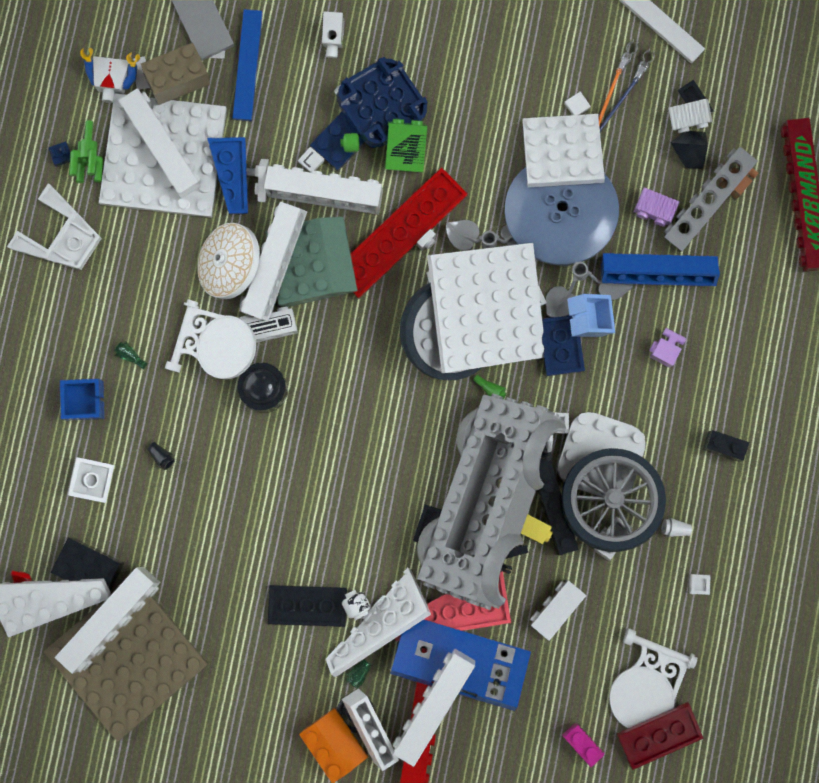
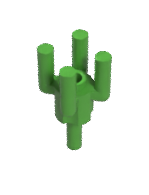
(86, 156)

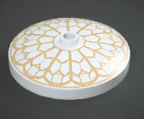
(228, 261)

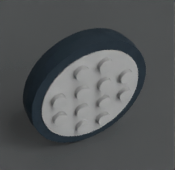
(420, 338)

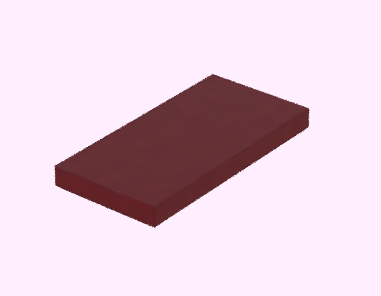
(660, 736)

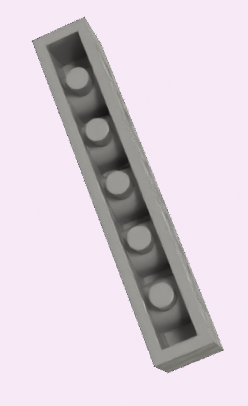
(745, 163)

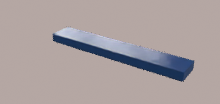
(247, 65)

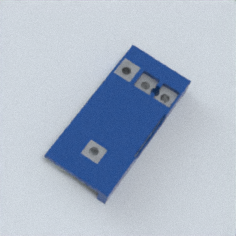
(440, 640)

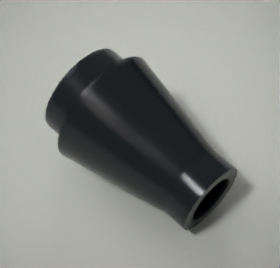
(162, 457)

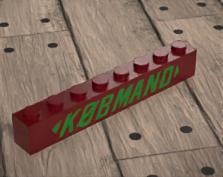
(804, 189)

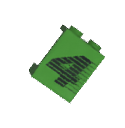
(406, 145)

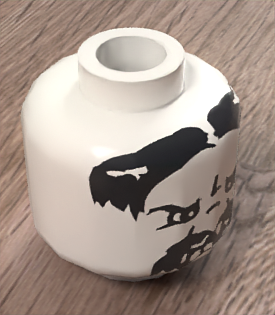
(356, 604)

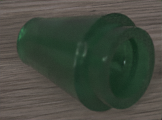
(358, 674)

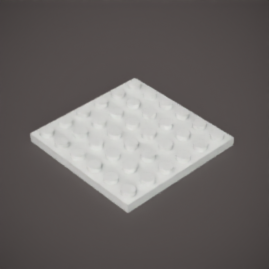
(135, 177)
(486, 307)

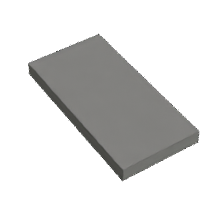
(204, 26)

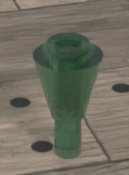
(127, 353)

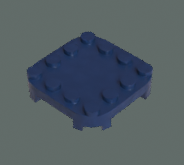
(379, 96)

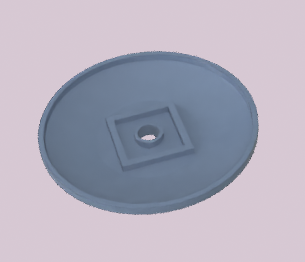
(557, 234)

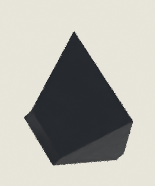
(691, 149)

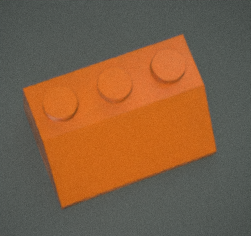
(333, 745)

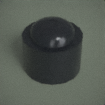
(262, 388)

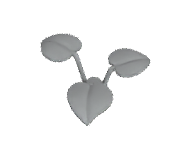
(465, 232)
(558, 296)

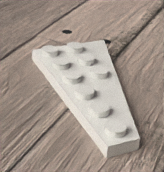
(39, 602)
(386, 620)

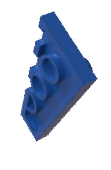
(230, 164)

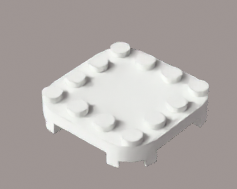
(593, 433)

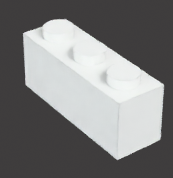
(557, 609)

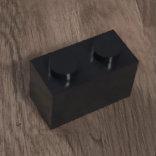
(725, 446)

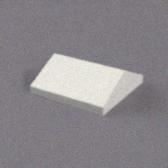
(90, 480)

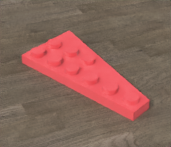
(466, 616)

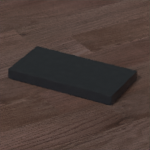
(306, 606)

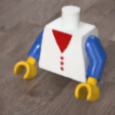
(110, 74)

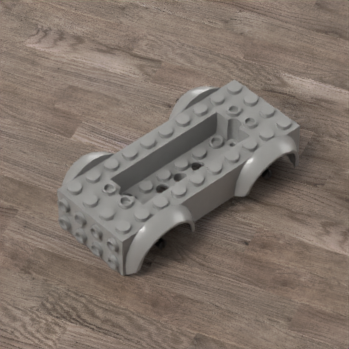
(494, 443)

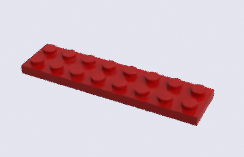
(404, 229)

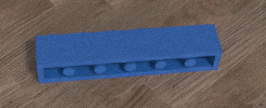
(660, 269)

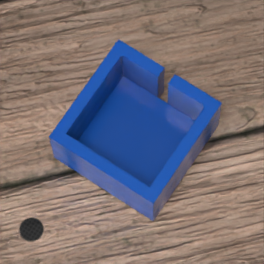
(81, 399)

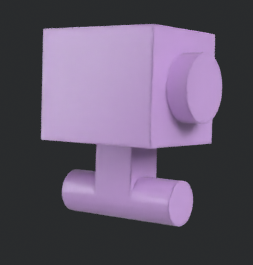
(666, 351)

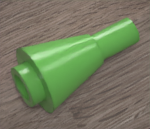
(490, 387)

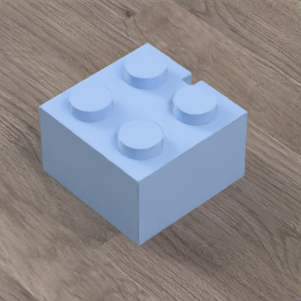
(591, 315)

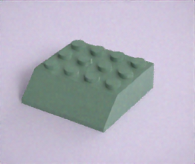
(319, 264)

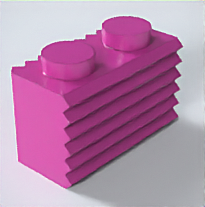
(583, 744)

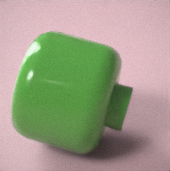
(350, 142)

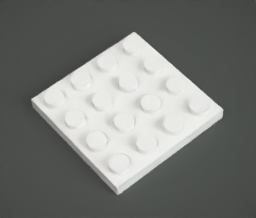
(563, 150)

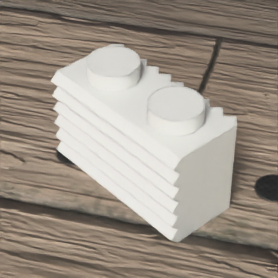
(690, 115)

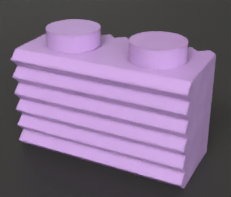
(656, 207)

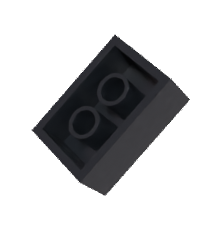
(83, 561)

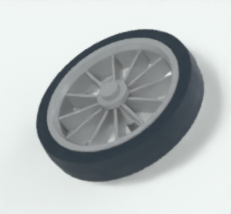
(613, 500)

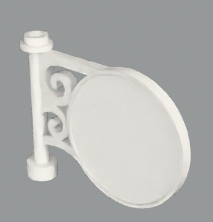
(223, 347)
(643, 690)

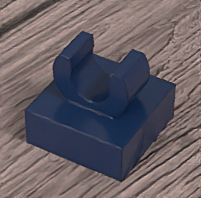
(60, 153)

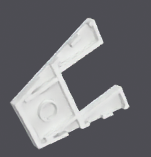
(72, 244)

